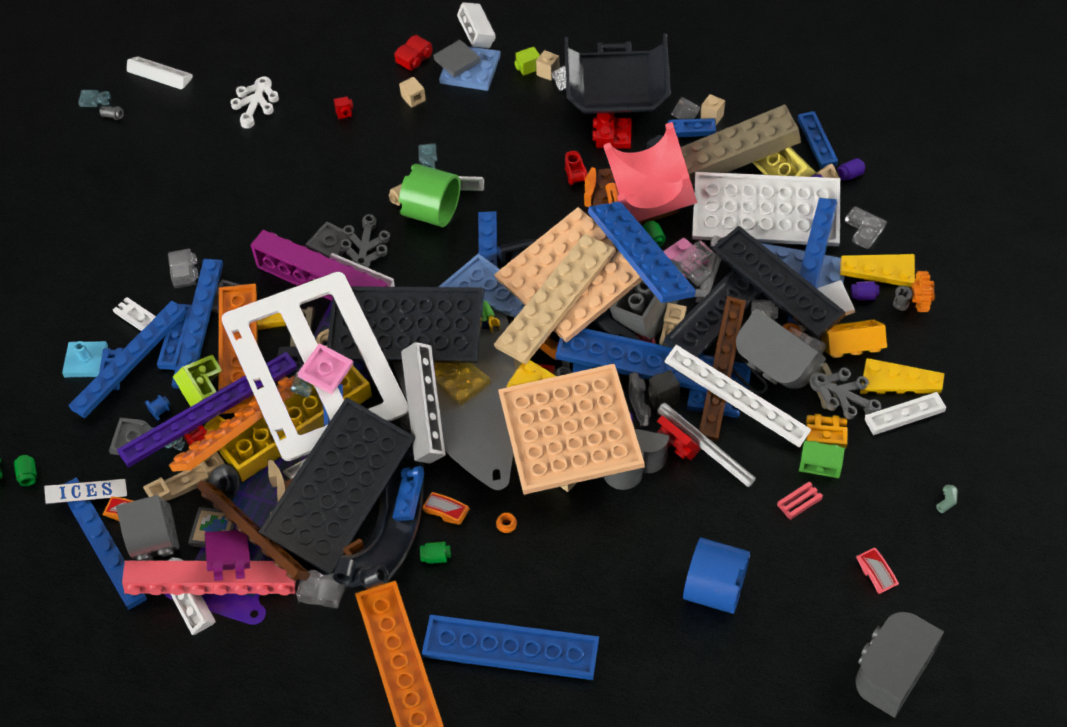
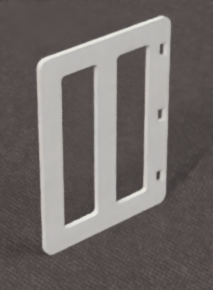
(255, 368)

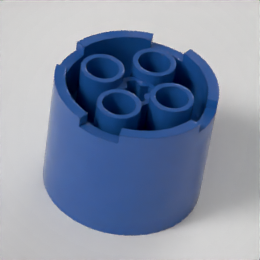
(716, 575)

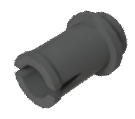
(116, 113)

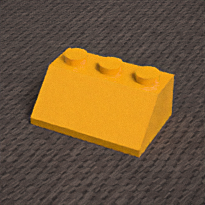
(855, 338)

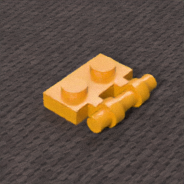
(827, 434)

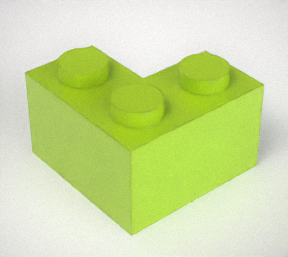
(195, 379)

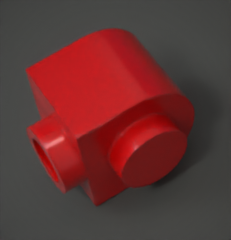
(343, 107)

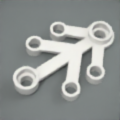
(261, 85)

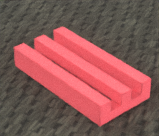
(811, 491)

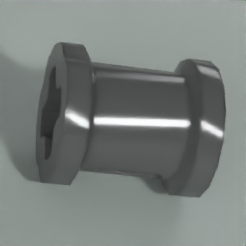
(902, 298)

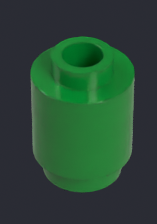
(655, 232)
(25, 470)
(435, 552)

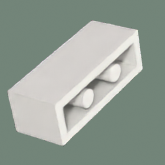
(476, 25)

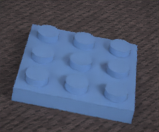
(477, 76)

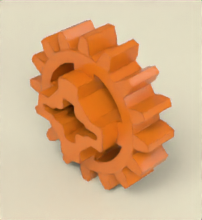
(923, 291)

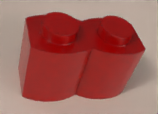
(413, 52)

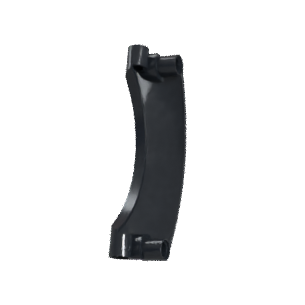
(389, 541)

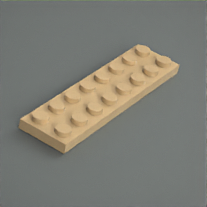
(554, 298)

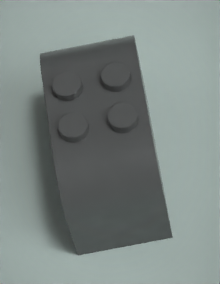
(641, 310)
(777, 352)
(148, 528)
(896, 660)

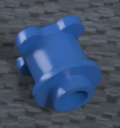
(158, 406)

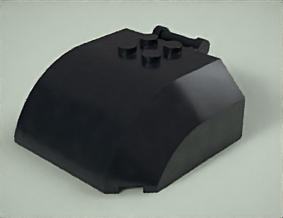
(617, 80)

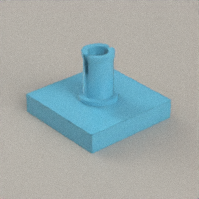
(83, 359)

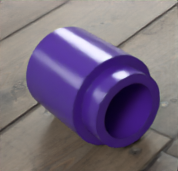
(851, 169)
(864, 291)

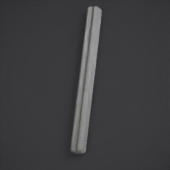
(707, 445)

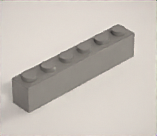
(423, 403)

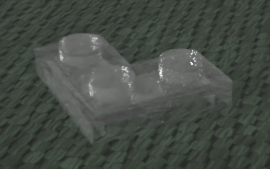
(868, 225)
(692, 260)
(637, 399)

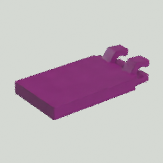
(227, 552)

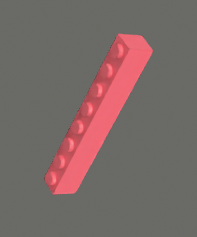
(193, 578)

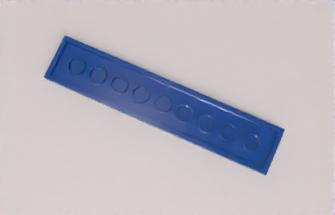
(631, 356)

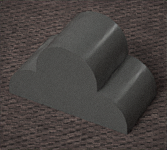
(654, 453)

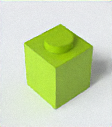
(526, 60)

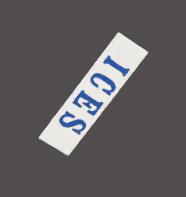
(85, 491)

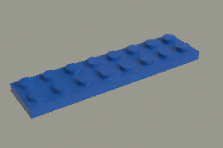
(642, 252)
(511, 647)

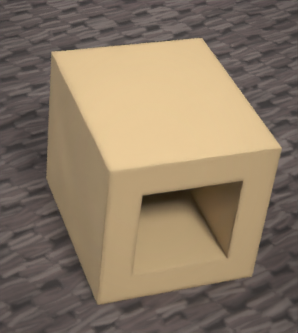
(547, 64)
(412, 92)
(713, 108)

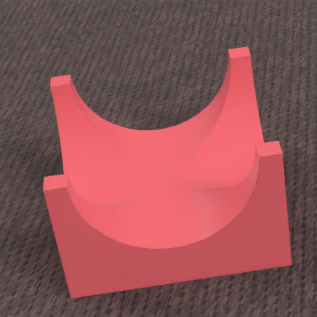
(652, 179)

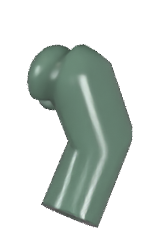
(950, 498)

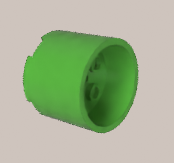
(429, 195)

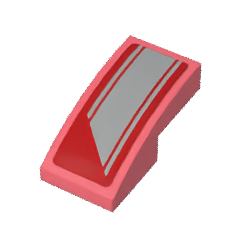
(877, 569)

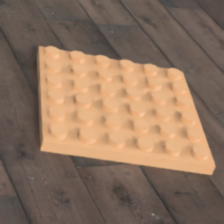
(535, 264)
(570, 429)

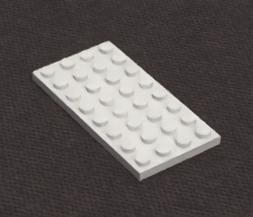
(763, 205)

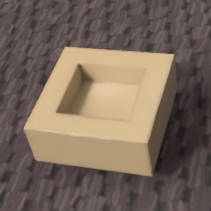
(828, 172)

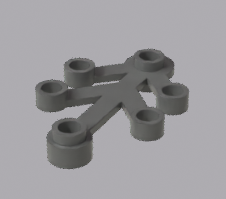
(364, 246)
(843, 392)

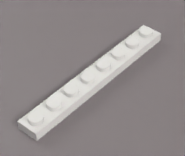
(737, 396)

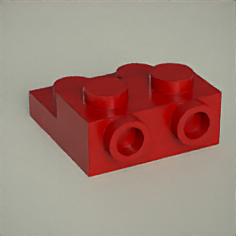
(612, 130)
(684, 445)

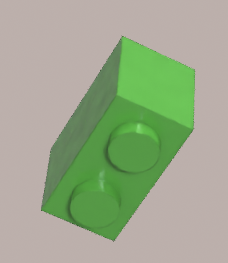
(821, 459)

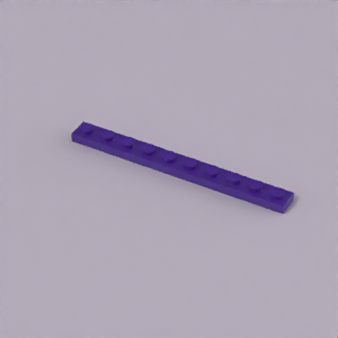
(200, 413)

